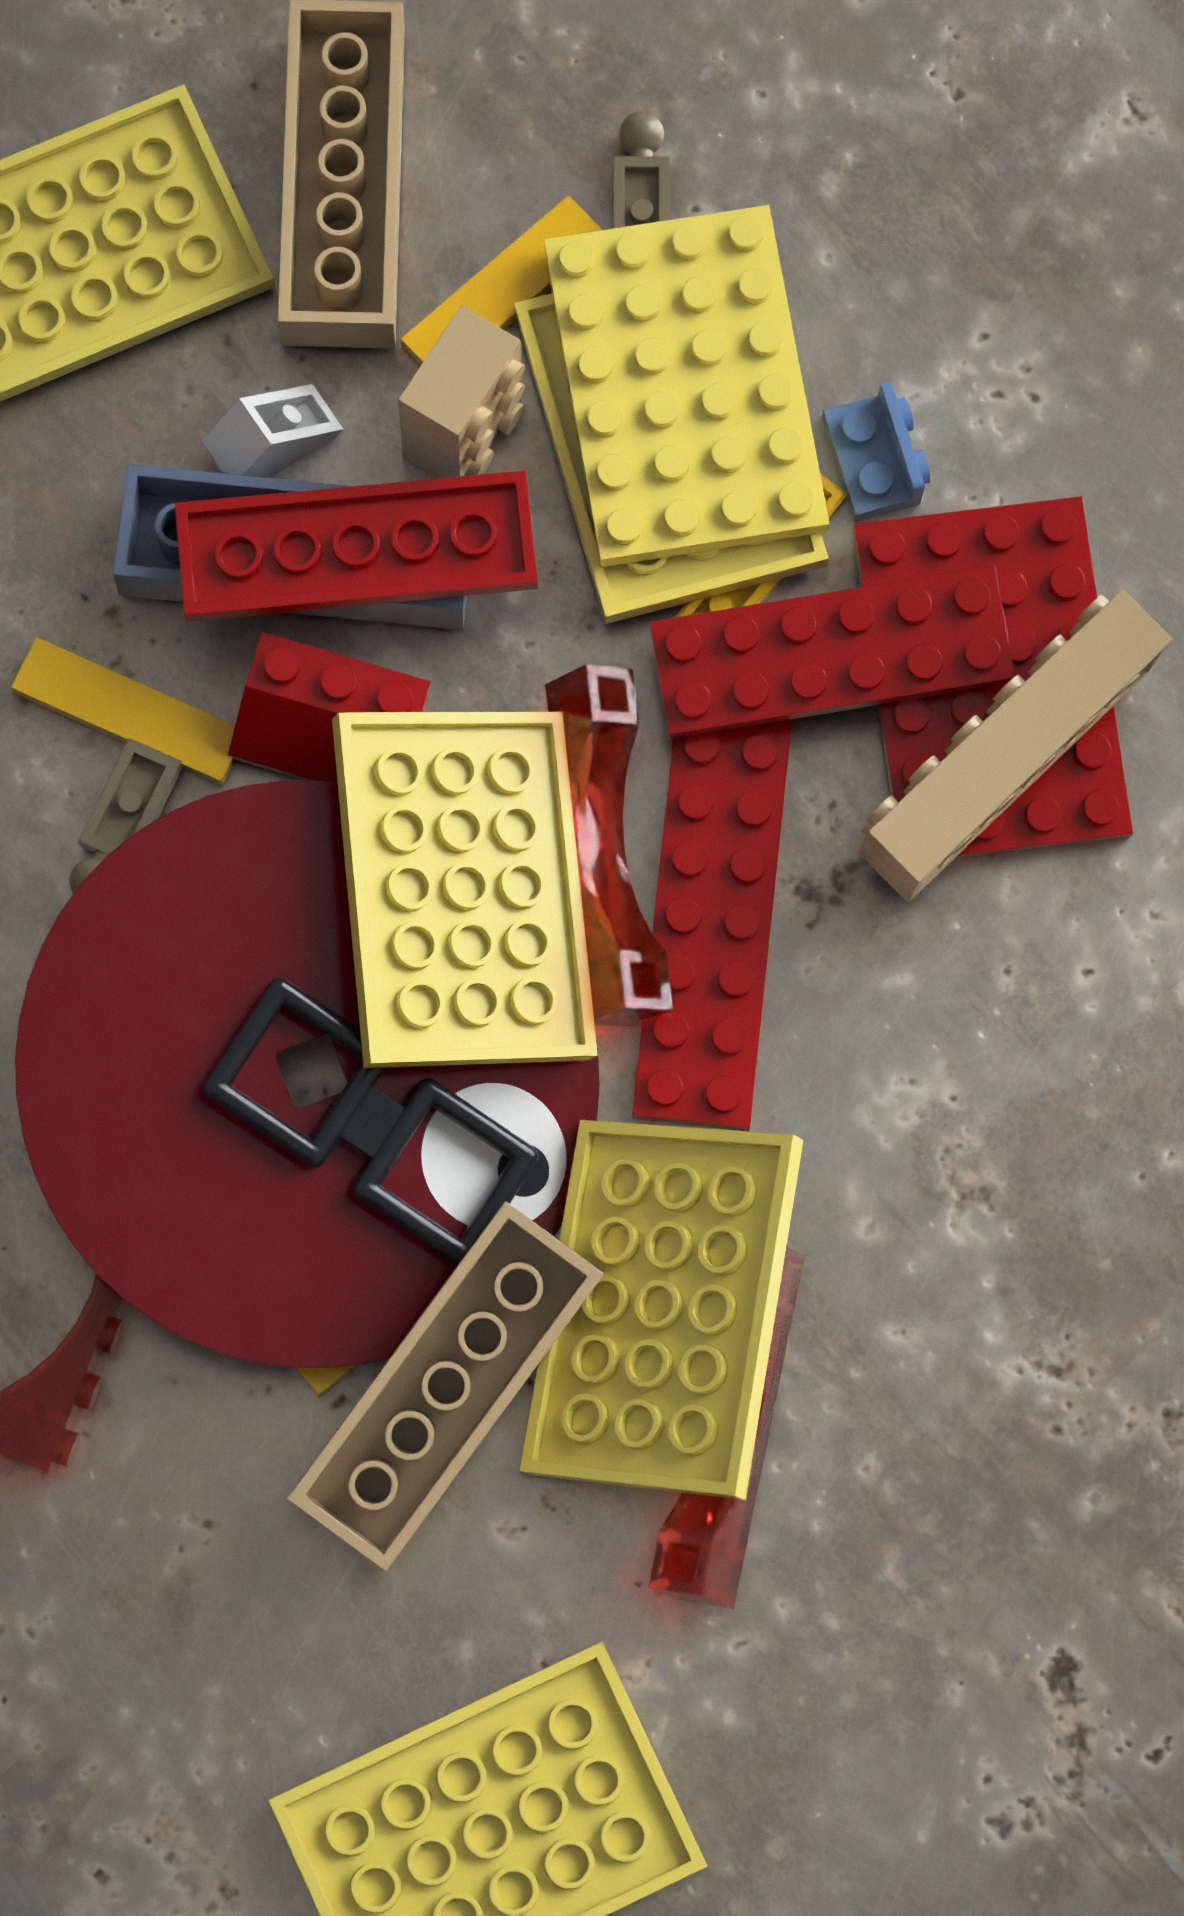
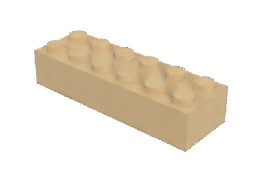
(341, 174)
(1015, 745)
(445, 1386)

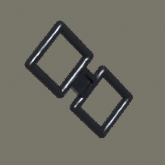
(366, 1121)

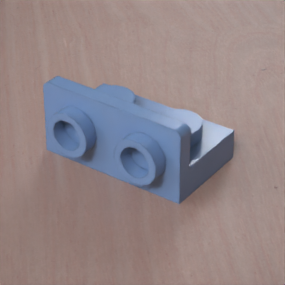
(876, 454)

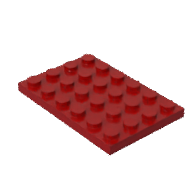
(1044, 588)

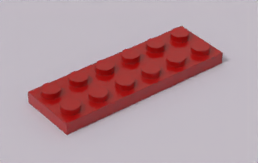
(356, 546)
(832, 652)

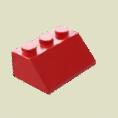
(295, 695)

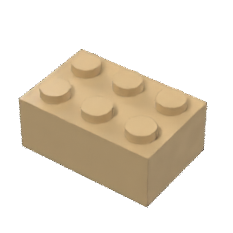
(462, 398)

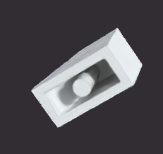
(271, 431)

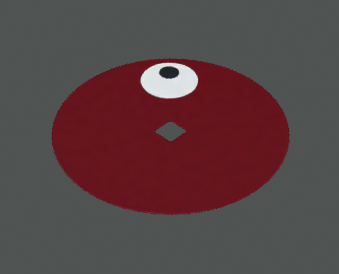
(179, 1196)

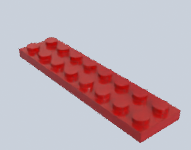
(714, 925)

